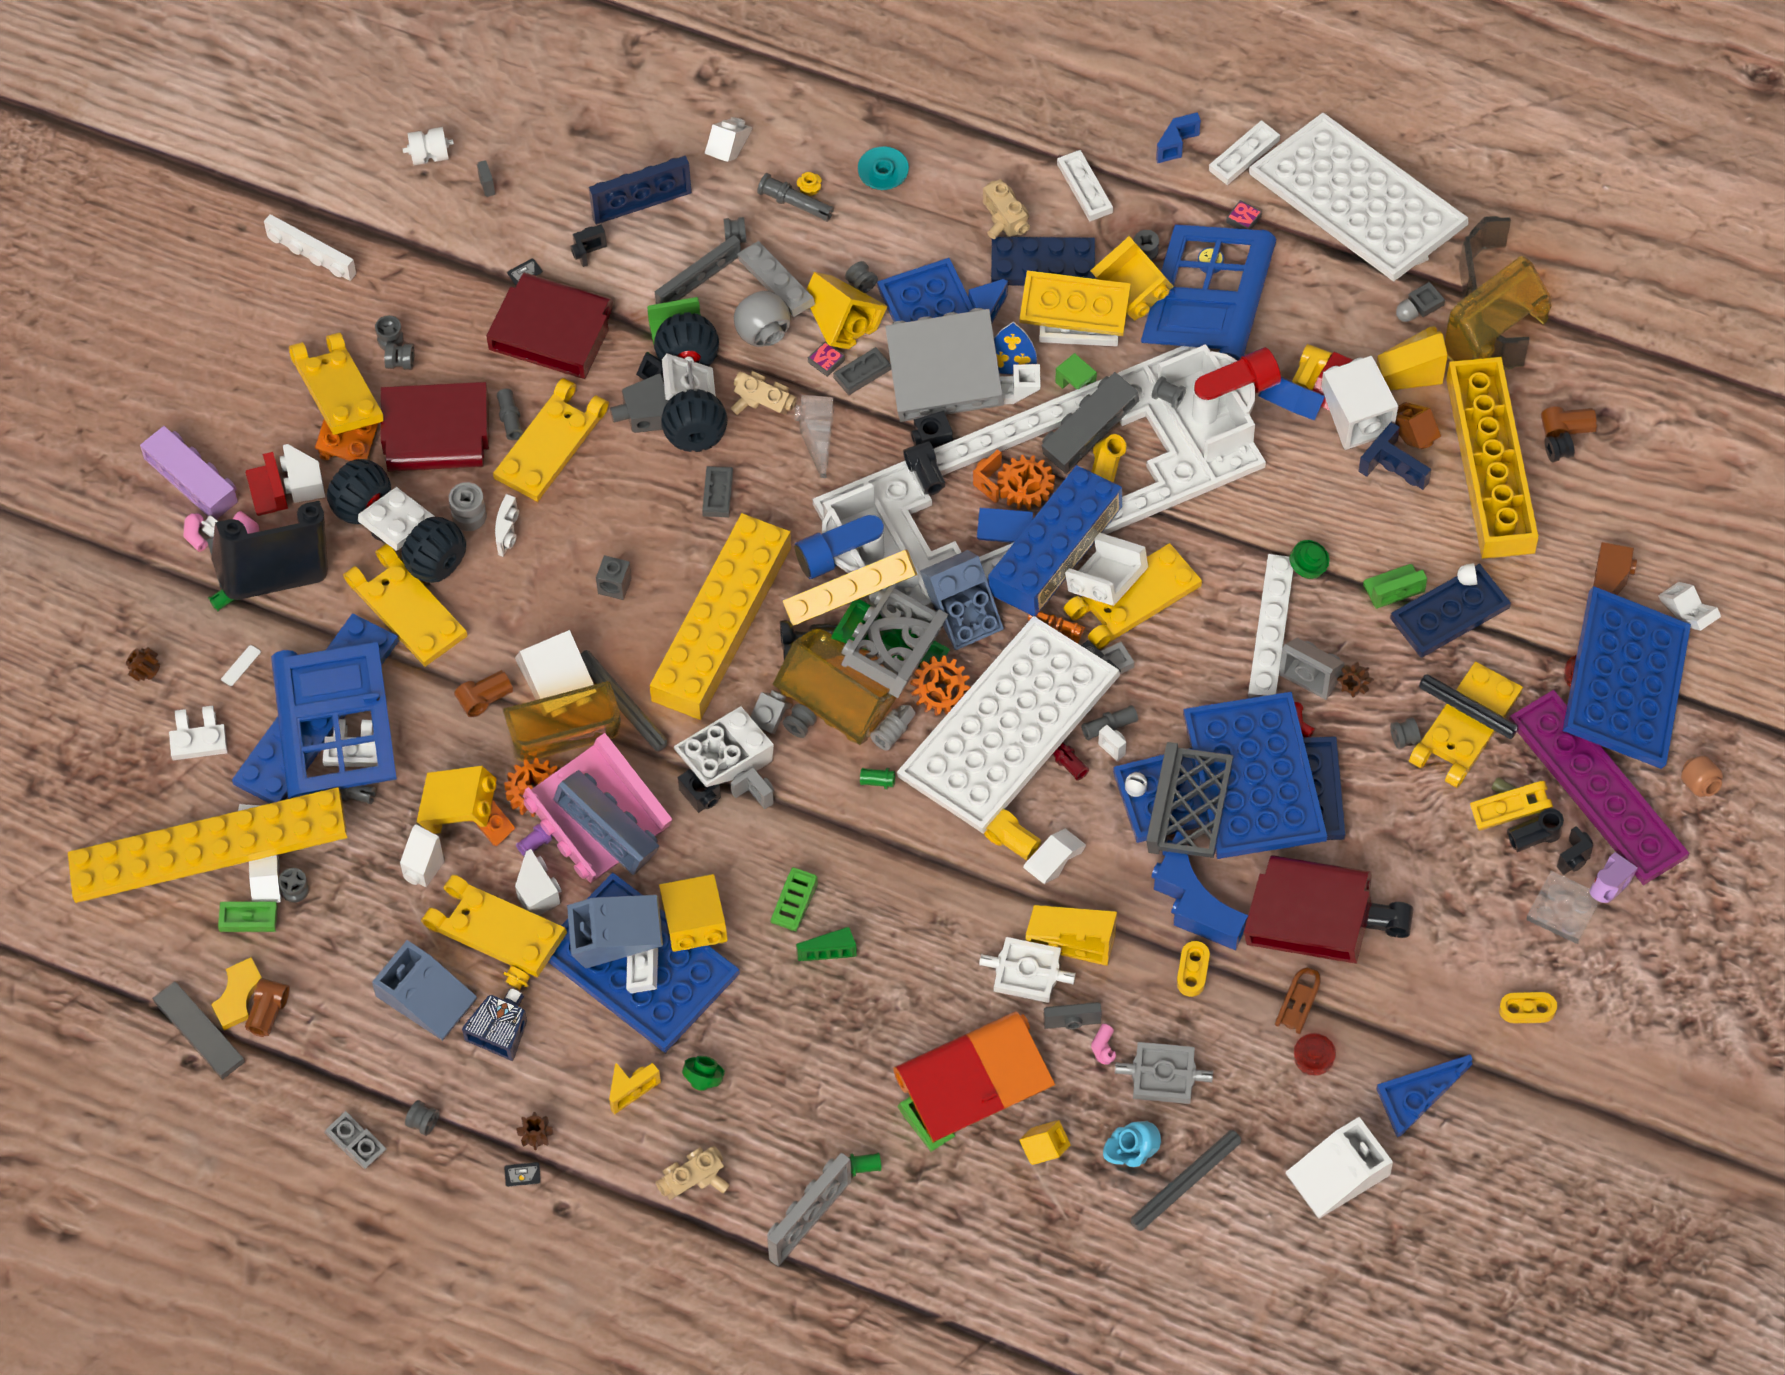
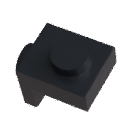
(588, 241)
(1578, 854)

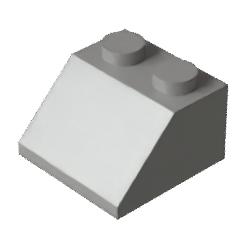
(1310, 667)

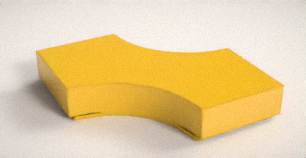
(233, 1004)

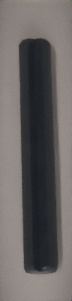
(1468, 706)

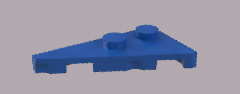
(1413, 1094)

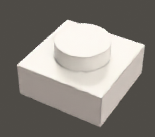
(1112, 742)

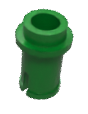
(219, 600)
(877, 777)
(865, 1163)

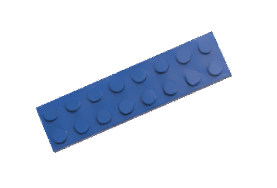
(264, 768)

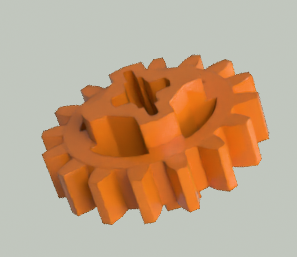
(1026, 482)
(937, 674)
(523, 778)

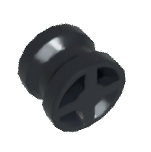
(1559, 447)

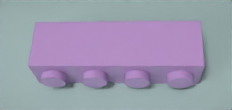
(189, 472)

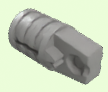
(892, 726)

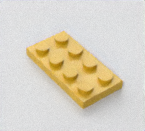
(1075, 303)

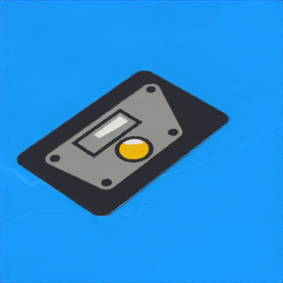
(529, 267)
(522, 1174)

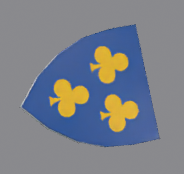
(1013, 348)

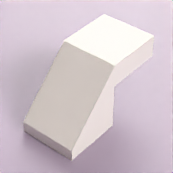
(1022, 383)
(1687, 607)
(1053, 854)
(264, 879)

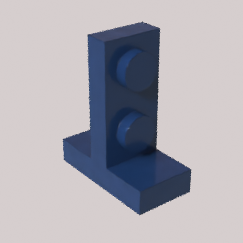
(1394, 459)

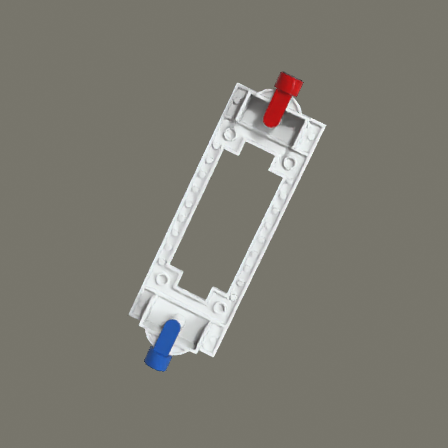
(1204, 441)

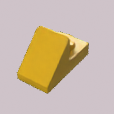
(627, 1090)

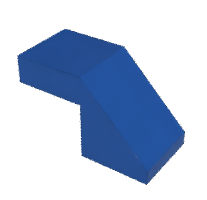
(1171, 142)
(1294, 398)

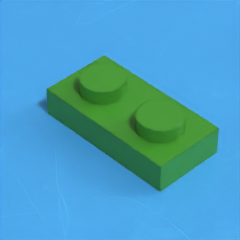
(247, 917)

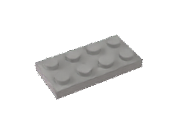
(804, 1214)

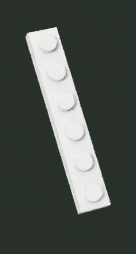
(1271, 626)

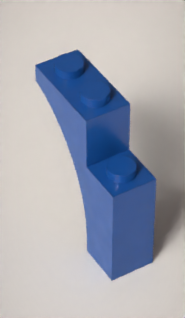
(1194, 906)

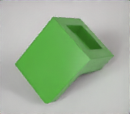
(1075, 372)

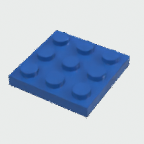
(925, 292)
(1140, 808)

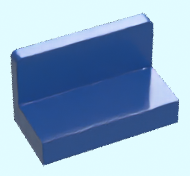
(1002, 524)

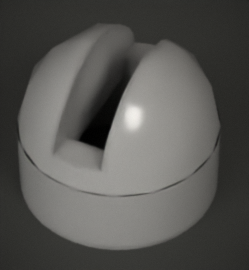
(1406, 311)

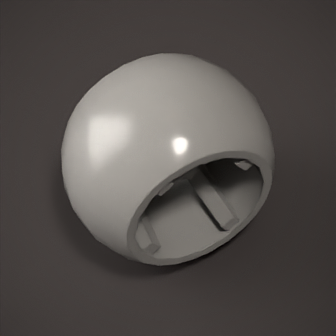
(762, 319)

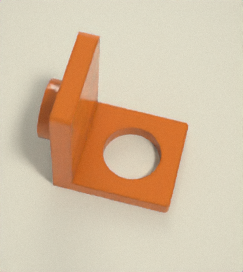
(983, 471)
(498, 826)

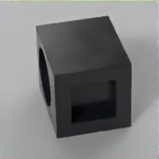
(934, 423)
(689, 782)

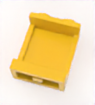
(1131, 265)
(456, 797)
(693, 913)

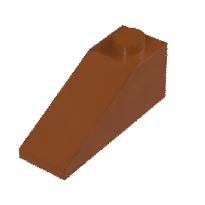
(1614, 567)

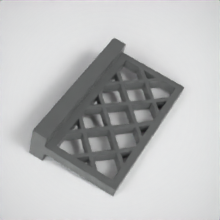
(1165, 798)

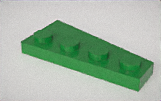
(891, 638)

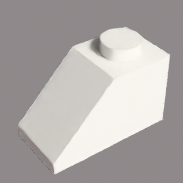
(421, 857)

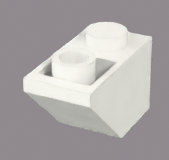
(727, 139)
(303, 475)
(534, 887)

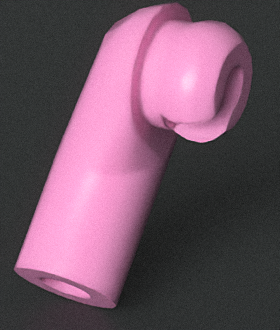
(250, 525)
(191, 532)
(1101, 1047)

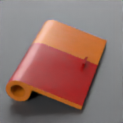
(974, 1075)

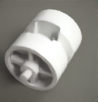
(428, 146)

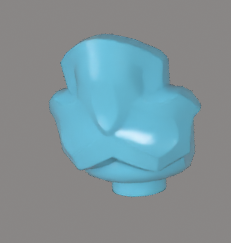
(1132, 1144)

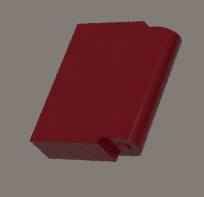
(551, 325)
(435, 426)
(1310, 909)

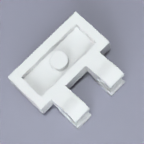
(198, 741)
(355, 755)

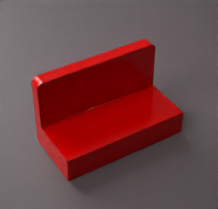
(266, 487)

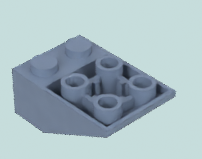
(962, 592)
(613, 928)
(423, 990)

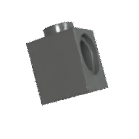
(613, 577)

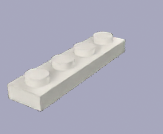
(315, 250)

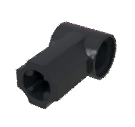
(923, 462)
(1535, 832)
(1391, 918)

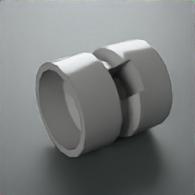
(467, 506)

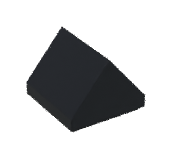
(649, 367)

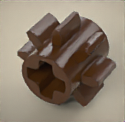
(143, 664)
(1359, 674)
(534, 1137)

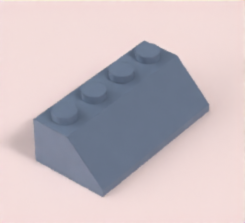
(605, 821)

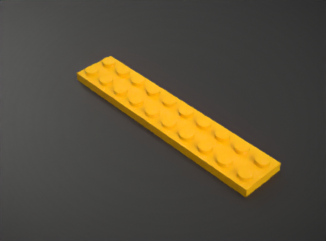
(207, 845)

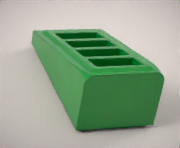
(828, 946)

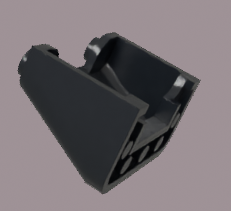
(271, 558)

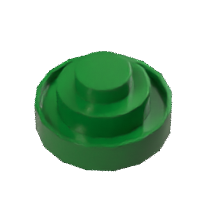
(1309, 559)
(703, 1072)

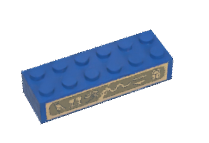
(1055, 540)

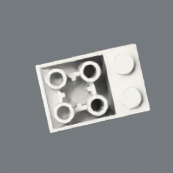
(726, 748)
(1340, 1168)

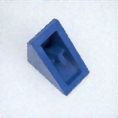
(989, 296)

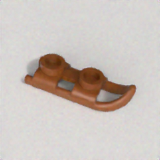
(1302, 995)

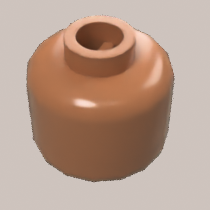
(1702, 776)

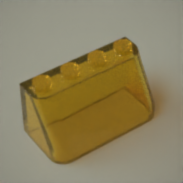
(833, 692)
(562, 721)

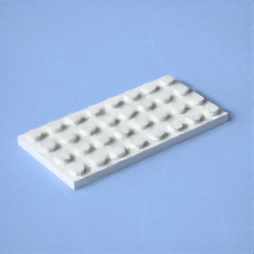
(1358, 196)
(1008, 724)

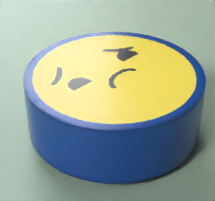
(1205, 256)

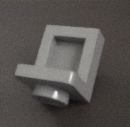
(770, 710)
(758, 787)

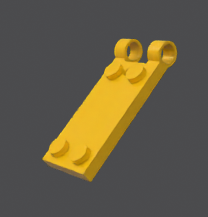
(337, 386)
(549, 442)
(1160, 586)
(407, 608)
(1462, 731)
(497, 928)

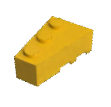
(1078, 932)

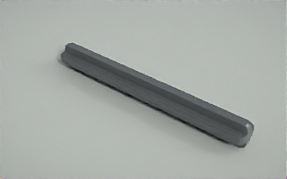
(625, 703)
(1185, 1180)

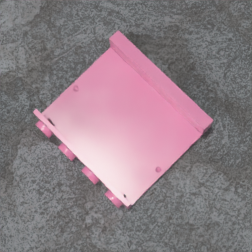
(613, 776)

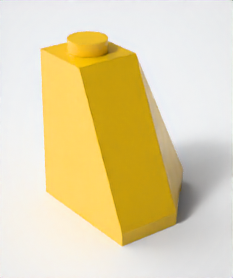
(843, 310)
(1415, 361)

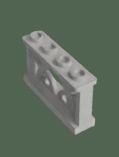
(895, 672)

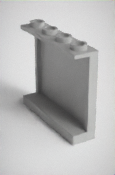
(944, 364)

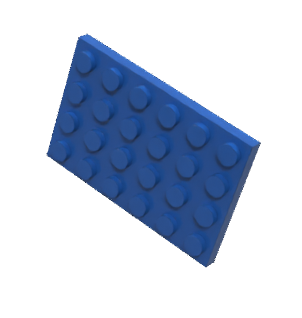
(1627, 677)
(1271, 783)
(685, 981)

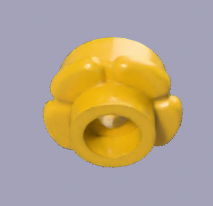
(809, 188)
(516, 978)

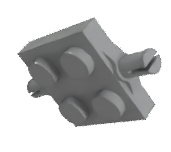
(1163, 1072)

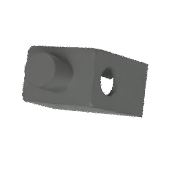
(642, 405)

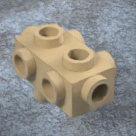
(1006, 211)
(756, 391)
(699, 1170)

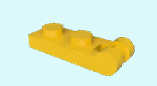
(1510, 805)

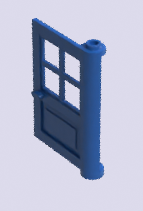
(1207, 315)
(325, 687)

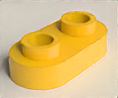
(1193, 970)
(1527, 1005)

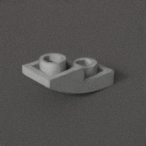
(354, 1140)

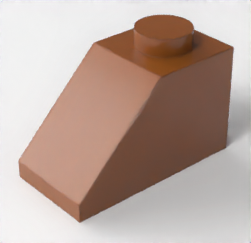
(1417, 425)

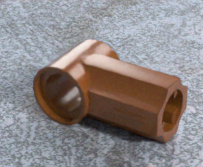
(1578, 421)
(477, 696)
(268, 999)

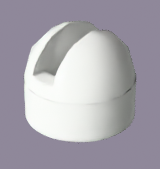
(1467, 574)
(1134, 787)

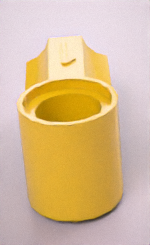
(1310, 366)
(1107, 462)
(1007, 831)

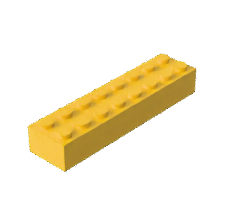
(1491, 458)
(720, 616)

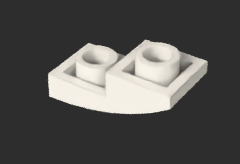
(504, 526)

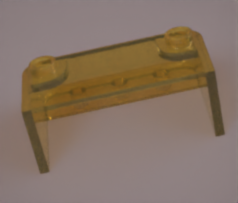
(1495, 309)

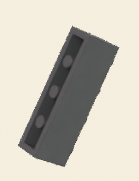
(1090, 422)

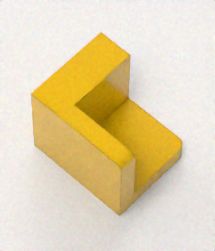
(1045, 1142)

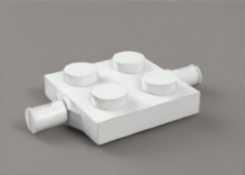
(1027, 969)

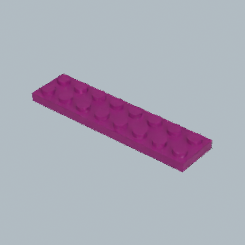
(1599, 789)

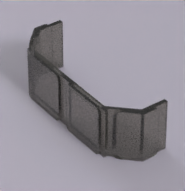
(1491, 233)

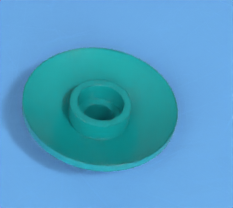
(883, 160)

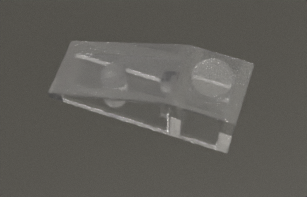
(816, 422)

